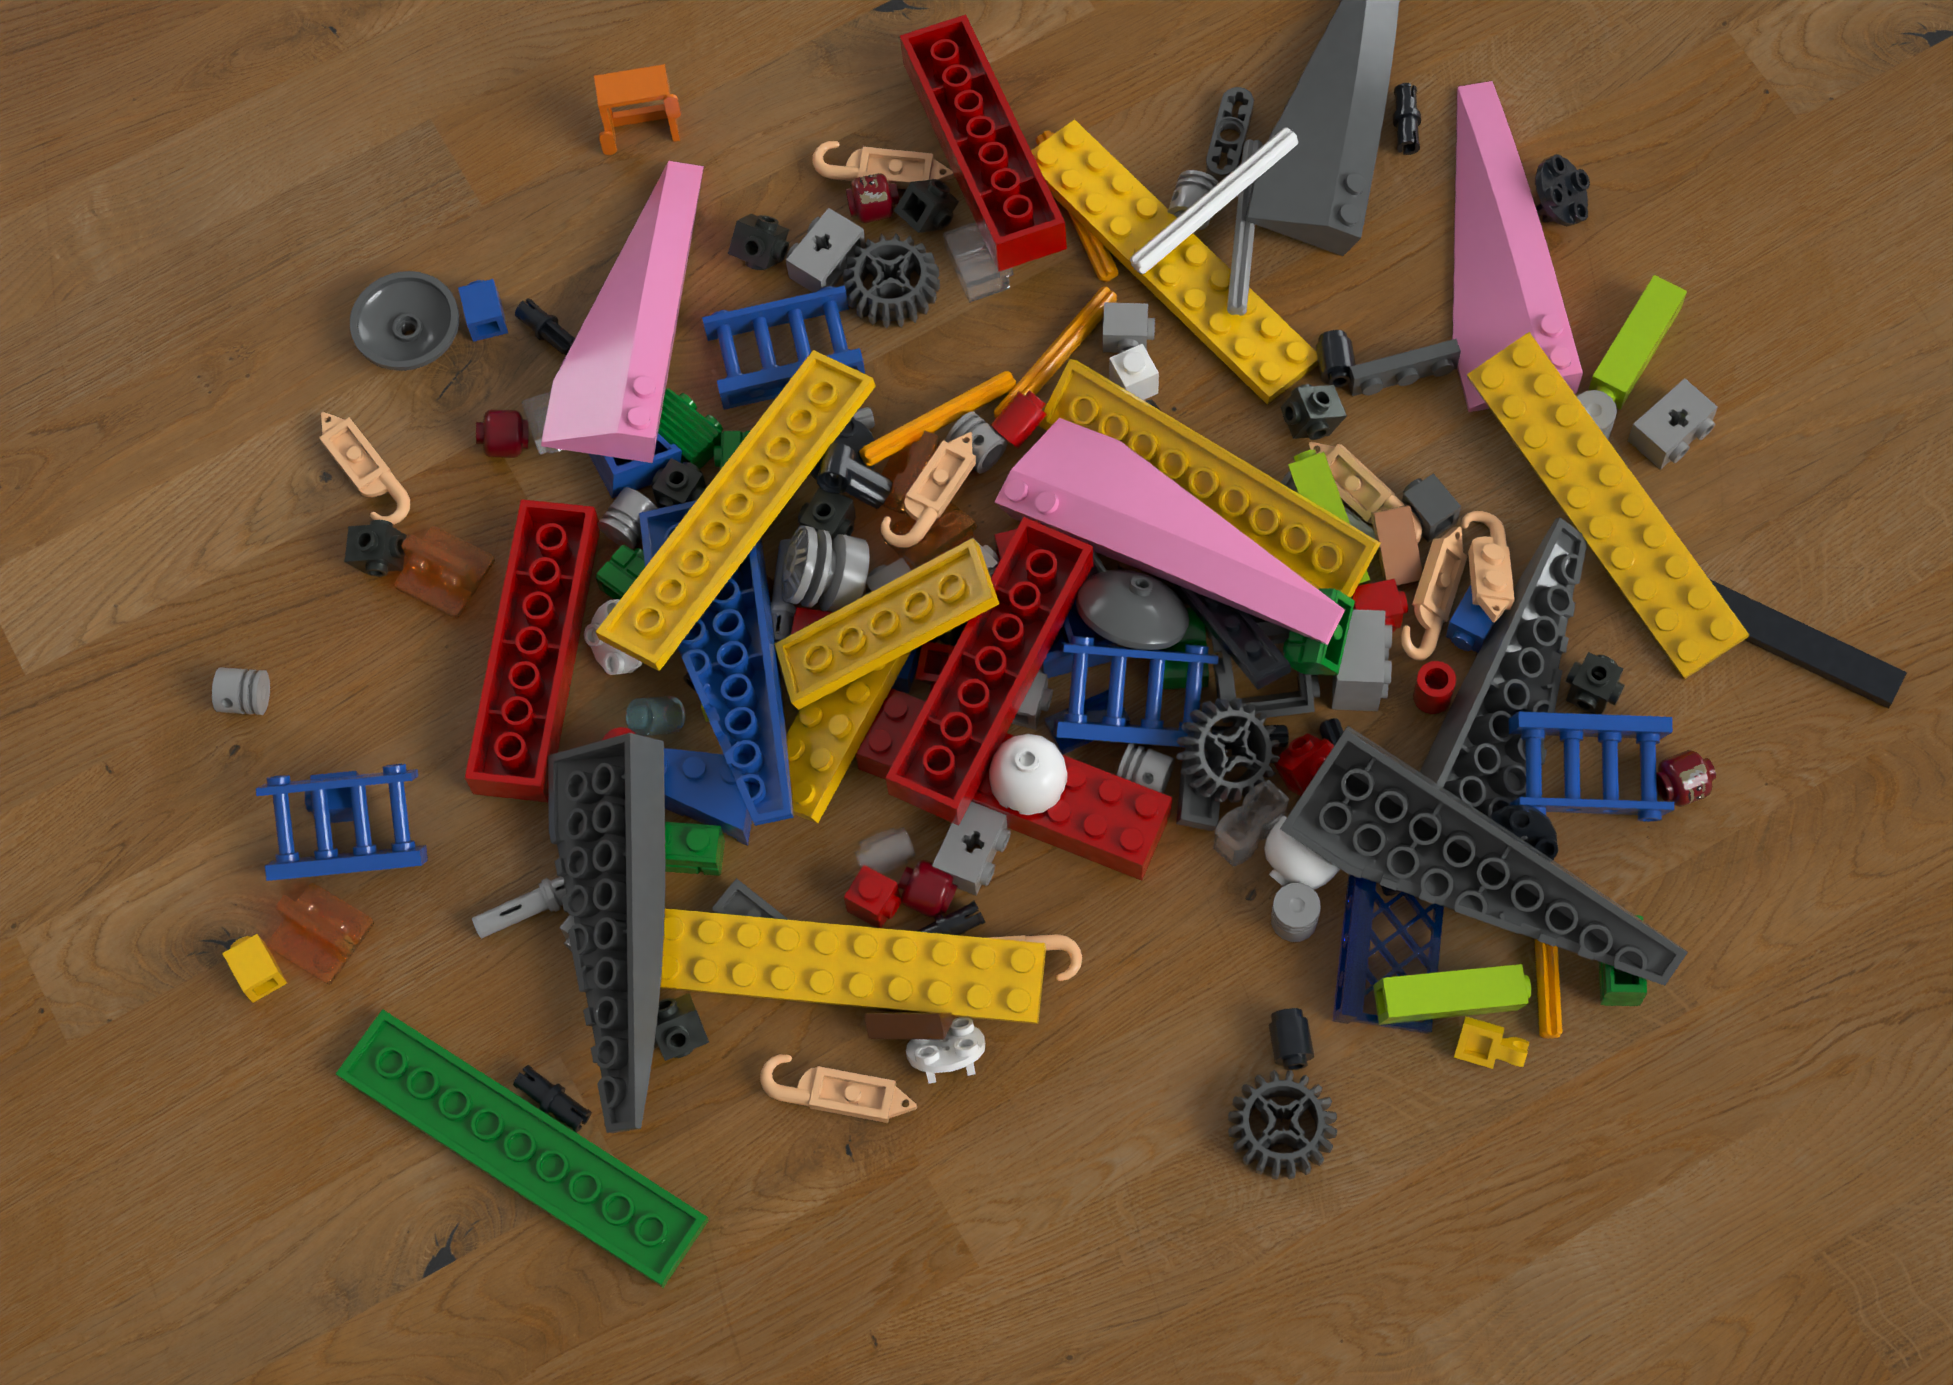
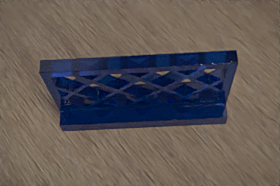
(1355, 951)

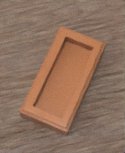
(1398, 546)

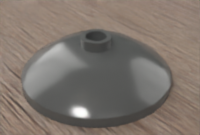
(403, 304)
(1132, 609)

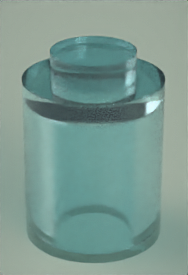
(655, 715)

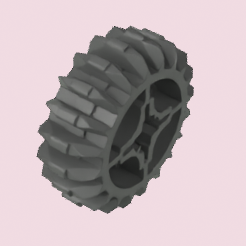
(891, 292)
(1245, 725)
(1271, 1111)

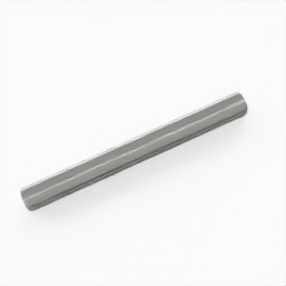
(1242, 245)

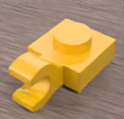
(1483, 1044)

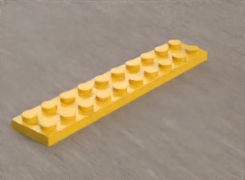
(1188, 279)
(1607, 506)
(735, 510)
(1268, 512)
(852, 966)

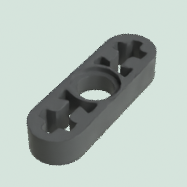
(1226, 121)

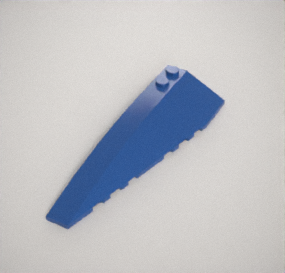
(737, 674)

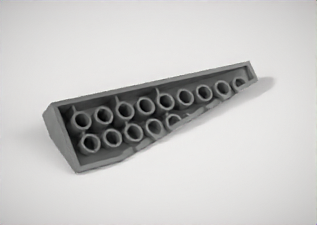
(1338, 117)
(1510, 675)
(1418, 838)
(612, 862)

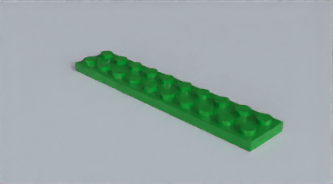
(523, 1148)

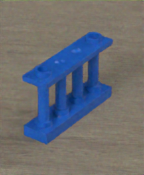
(766, 384)
(1113, 725)
(1610, 731)
(365, 854)

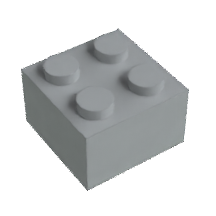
(1364, 663)

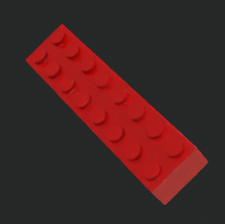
(983, 143)
(533, 650)
(990, 672)
(1094, 818)

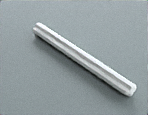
(1214, 201)

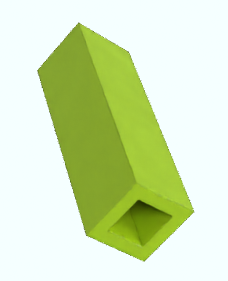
(1638, 340)
(1316, 483)
(1451, 994)

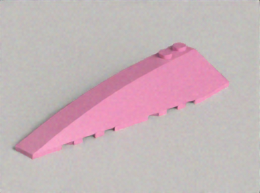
(1500, 251)
(618, 366)
(1144, 519)

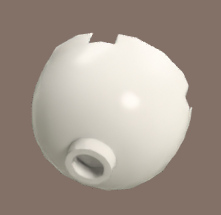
(1028, 774)
(1295, 861)

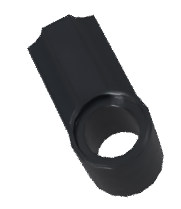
(842, 473)

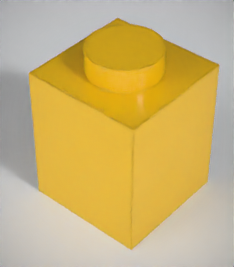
(254, 967)

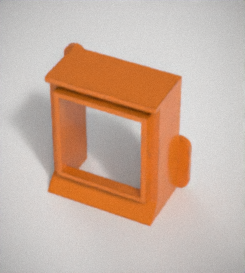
(631, 88)

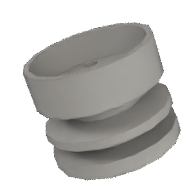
(824, 569)

